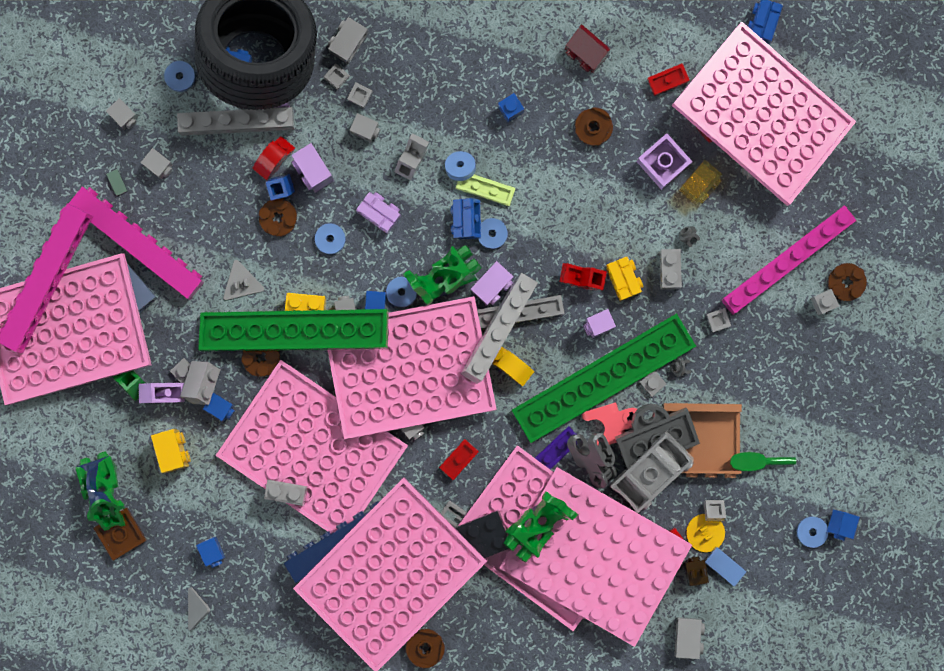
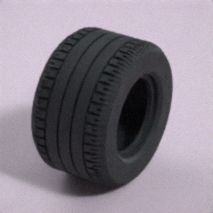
(247, 83)

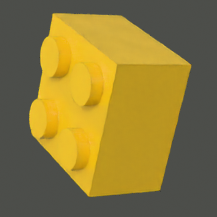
(170, 450)

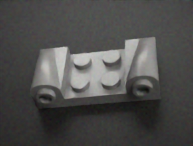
(652, 472)

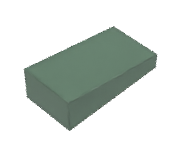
(116, 182)

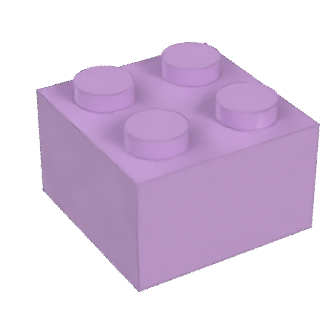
(664, 161)
(313, 168)

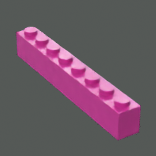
(137, 244)
(788, 260)
(44, 278)

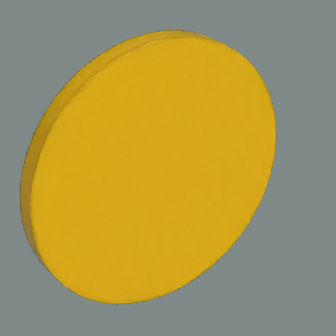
(705, 534)

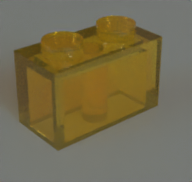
(700, 183)

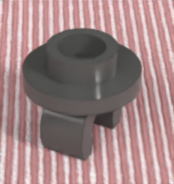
(688, 233)
(678, 367)

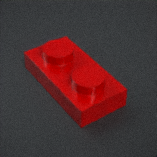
(668, 79)
(459, 459)

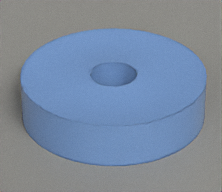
(171, 76)
(460, 173)
(330, 230)
(500, 237)
(393, 296)
(820, 535)

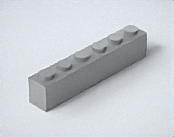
(235, 121)
(499, 328)

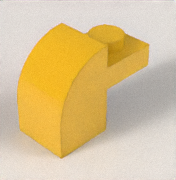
(513, 366)

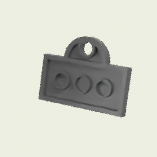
(647, 431)

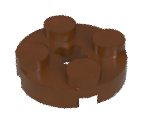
(603, 122)
(275, 228)
(855, 275)
(263, 368)
(416, 654)

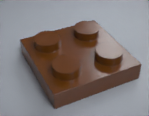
(120, 539)

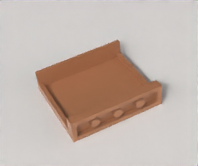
(718, 436)

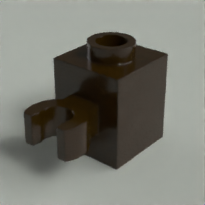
(696, 571)

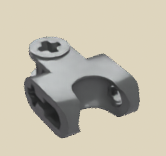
(595, 458)

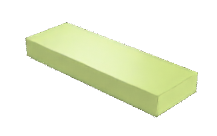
(487, 189)

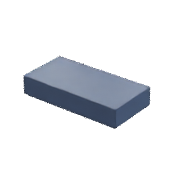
(725, 566)

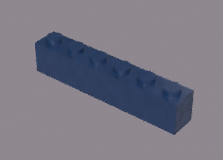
(301, 564)

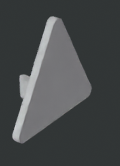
(241, 282)
(196, 609)

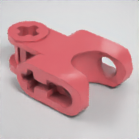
(612, 419)

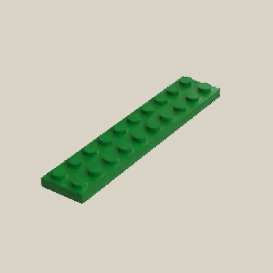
(294, 330)
(603, 378)

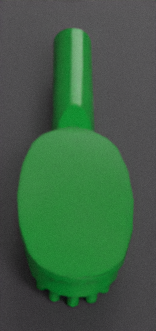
(755, 461)

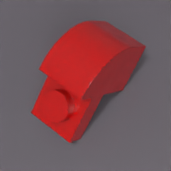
(272, 157)
(583, 277)

